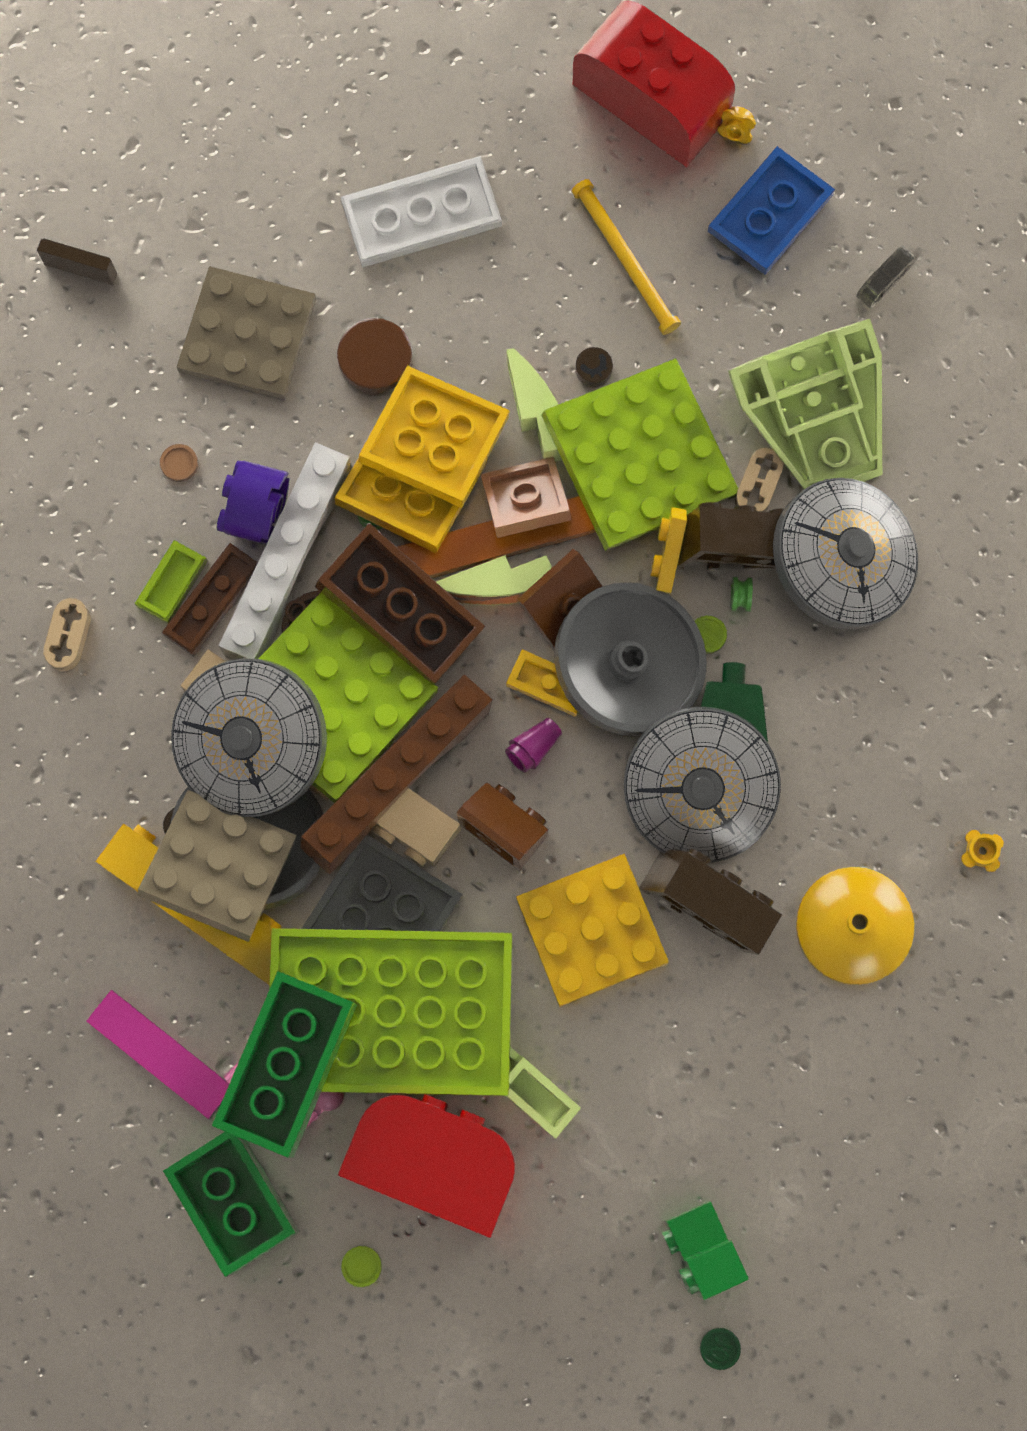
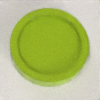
(712, 632)
(361, 1266)

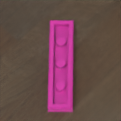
(159, 1054)

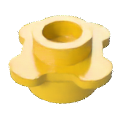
(737, 124)
(992, 845)

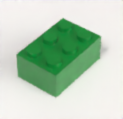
(231, 1202)

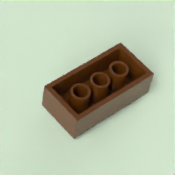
(399, 604)

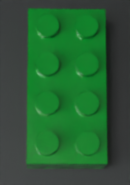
(284, 1065)

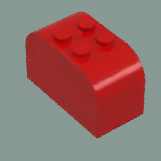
(655, 80)
(432, 1160)

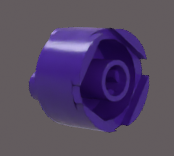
(254, 501)

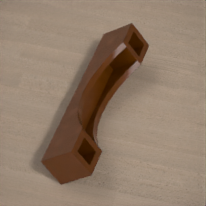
(370, 797)

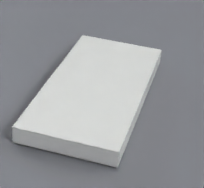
(421, 211)

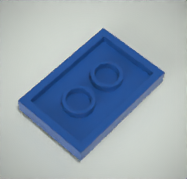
(771, 210)

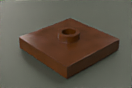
(557, 593)

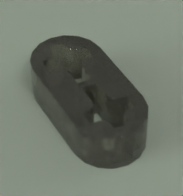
(886, 276)

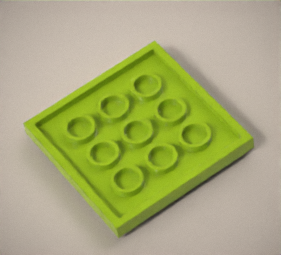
(639, 452)
(360, 686)

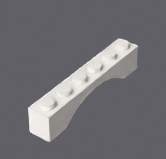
(305, 512)

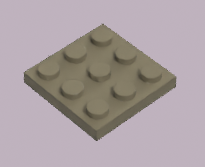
(246, 333)
(217, 866)

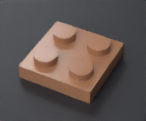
(525, 497)

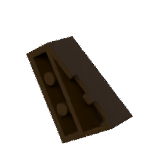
(729, 537)
(712, 898)

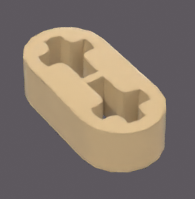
(751, 479)
(58, 632)

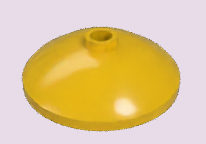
(836, 945)

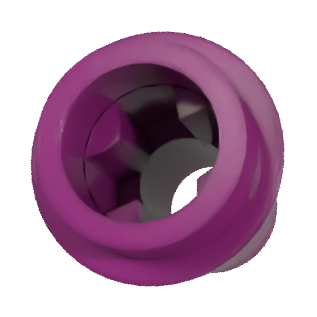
(531, 746)

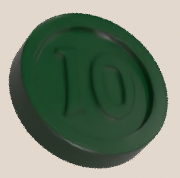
(720, 1348)

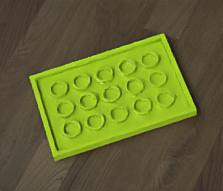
(426, 1008)

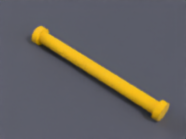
(584, 191)

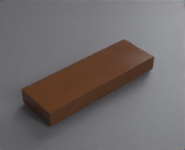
(211, 600)

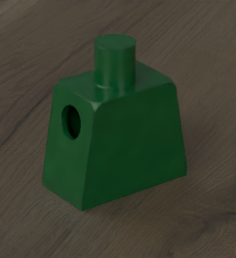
(736, 696)

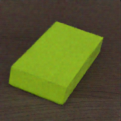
(171, 582)

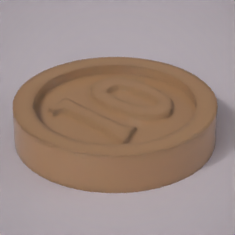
(179, 463)

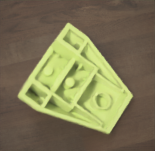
(819, 404)

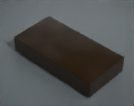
(77, 261)

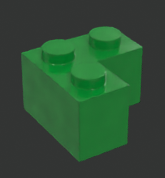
(705, 1251)

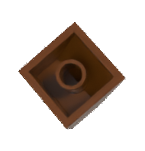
(503, 824)

